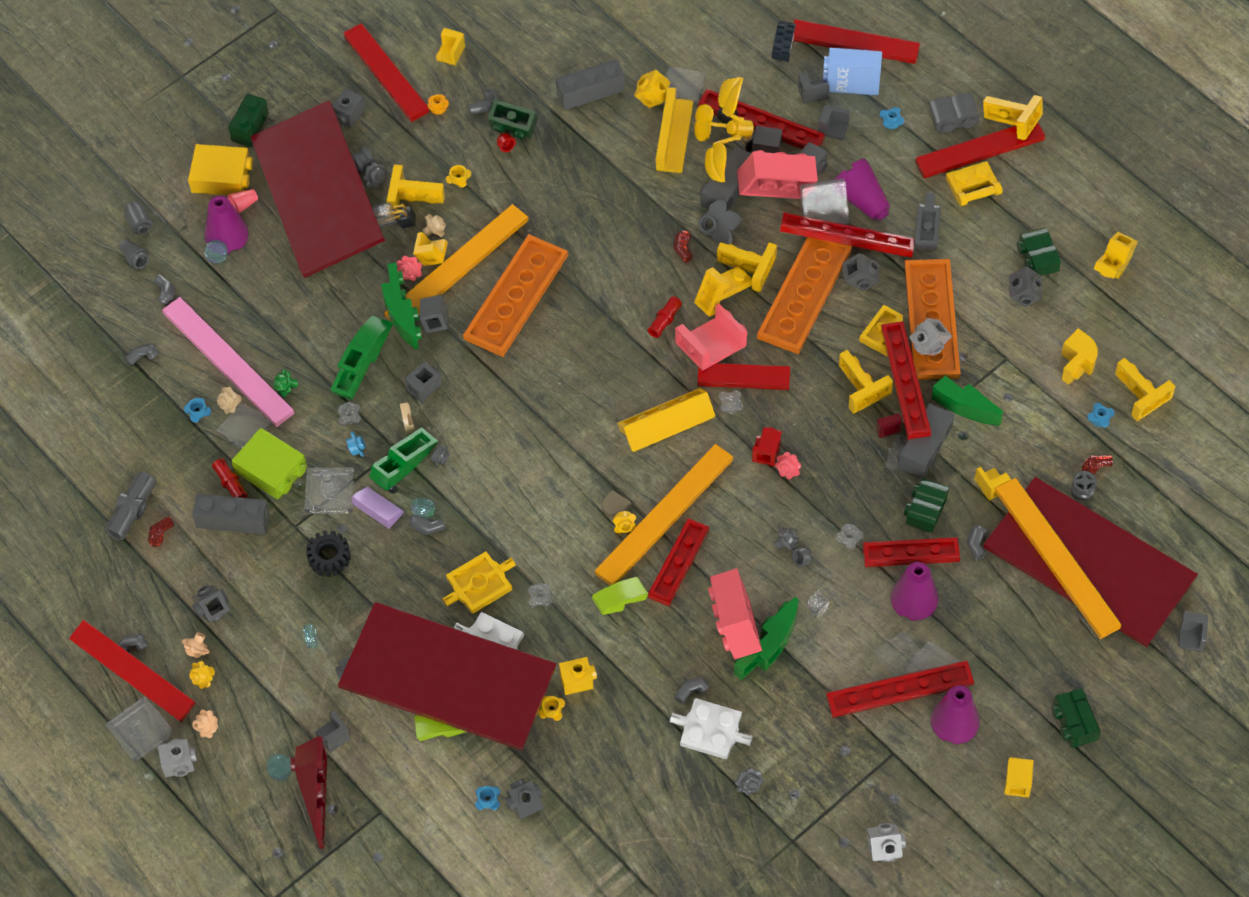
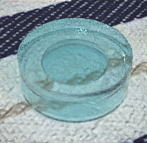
(216, 251)
(423, 507)
(310, 636)
(279, 767)

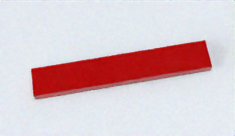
(844, 38)
(386, 72)
(792, 132)
(975, 150)
(847, 235)
(905, 380)
(132, 671)
(899, 689)

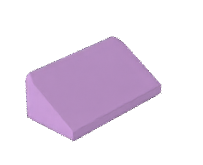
(377, 507)

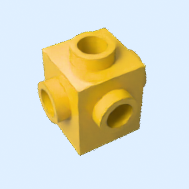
(652, 88)

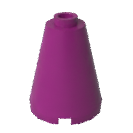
(864, 190)
(225, 224)
(915, 593)
(956, 716)

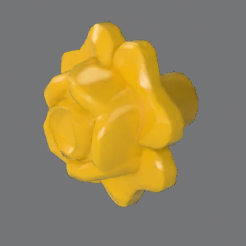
(201, 674)

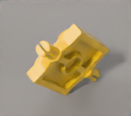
(479, 582)

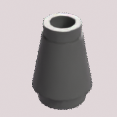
(135, 255)

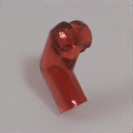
(680, 243)
(1094, 462)
(156, 532)

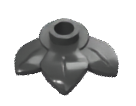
(723, 222)

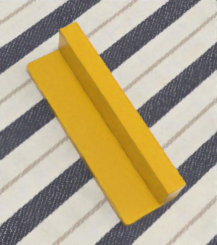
(673, 133)
(667, 419)

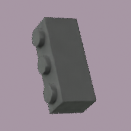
(590, 84)
(725, 190)
(920, 453)
(231, 514)

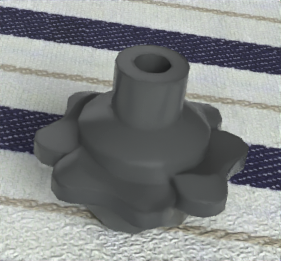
(375, 175)
(786, 538)
(749, 781)

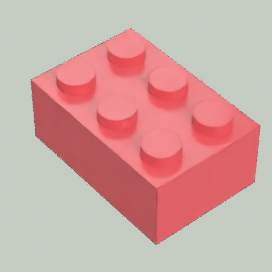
(776, 174)
(735, 614)

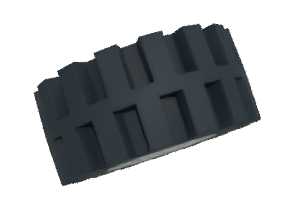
(783, 41)

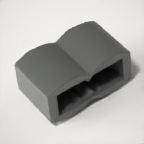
(954, 112)

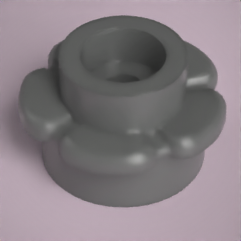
(440, 455)

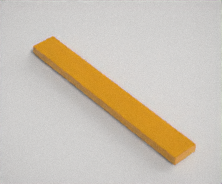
(468, 256)
(664, 515)
(1058, 558)

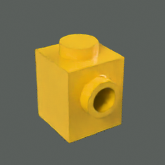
(577, 675)

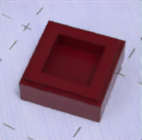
(889, 425)

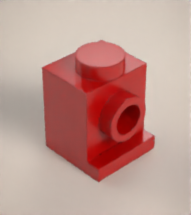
(767, 446)

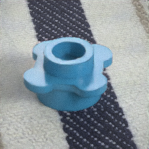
(892, 123)
(194, 404)
(1096, 419)
(356, 444)
(487, 791)

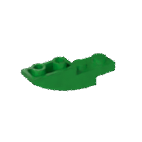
(399, 308)
(358, 356)
(773, 639)

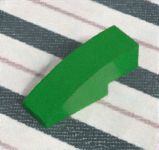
(966, 402)
(402, 458)

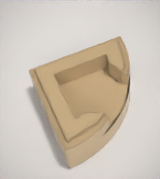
(407, 419)

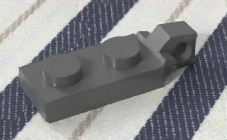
(927, 224)

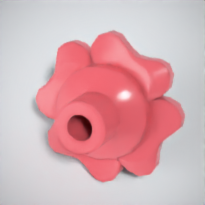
(410, 268)
(788, 465)

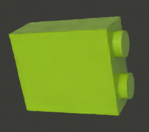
(269, 463)

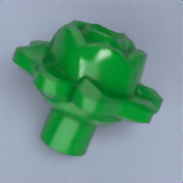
(284, 383)

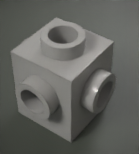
(930, 337)
(177, 758)
(885, 842)

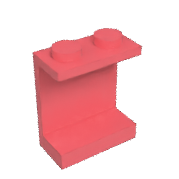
(713, 339)

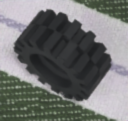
(330, 565)

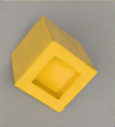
(452, 46)
(429, 251)
(989, 481)
(1019, 777)

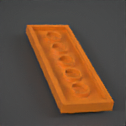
(803, 294)
(515, 295)
(931, 297)

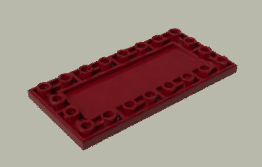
(317, 189)
(1128, 573)
(448, 675)

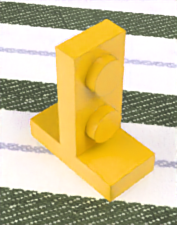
(1013, 113)
(413, 190)
(749, 261)
(719, 287)
(1143, 389)
(867, 391)

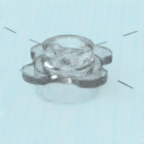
(730, 407)
(349, 408)
(849, 529)
(537, 589)
(818, 604)

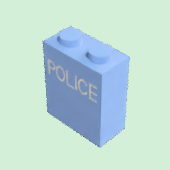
(853, 71)

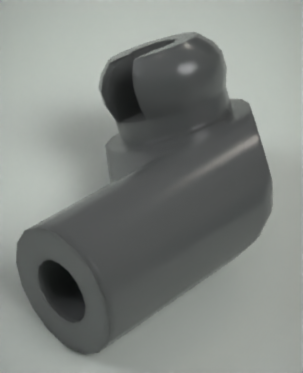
(486, 103)
(167, 289)
(140, 351)
(424, 526)
(974, 539)
(133, 640)
(697, 683)

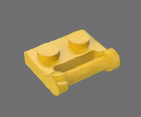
(973, 178)

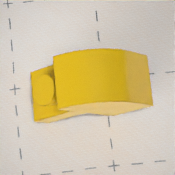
(1116, 256)
(1081, 353)

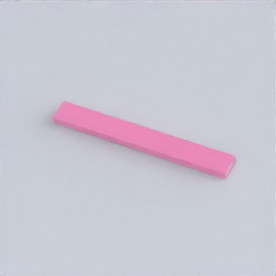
(228, 361)

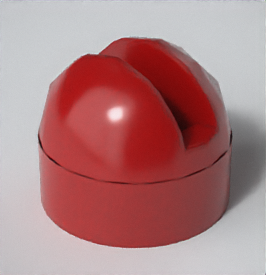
(505, 142)

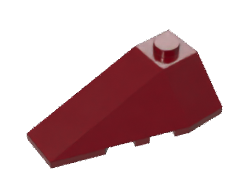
(311, 773)

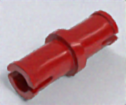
(664, 317)
(229, 479)

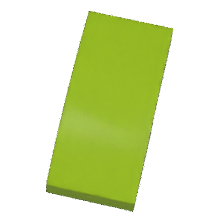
(615, 596)
(429, 728)

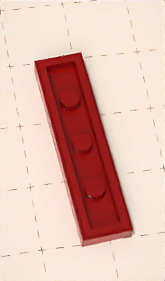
(745, 376)
(910, 551)
(678, 562)

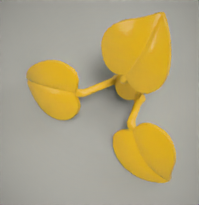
(738, 128)

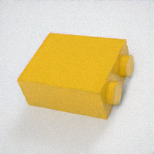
(219, 169)

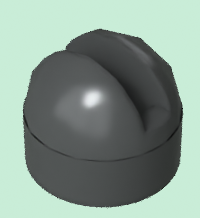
(797, 559)

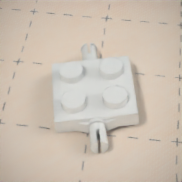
(493, 630)
(711, 728)

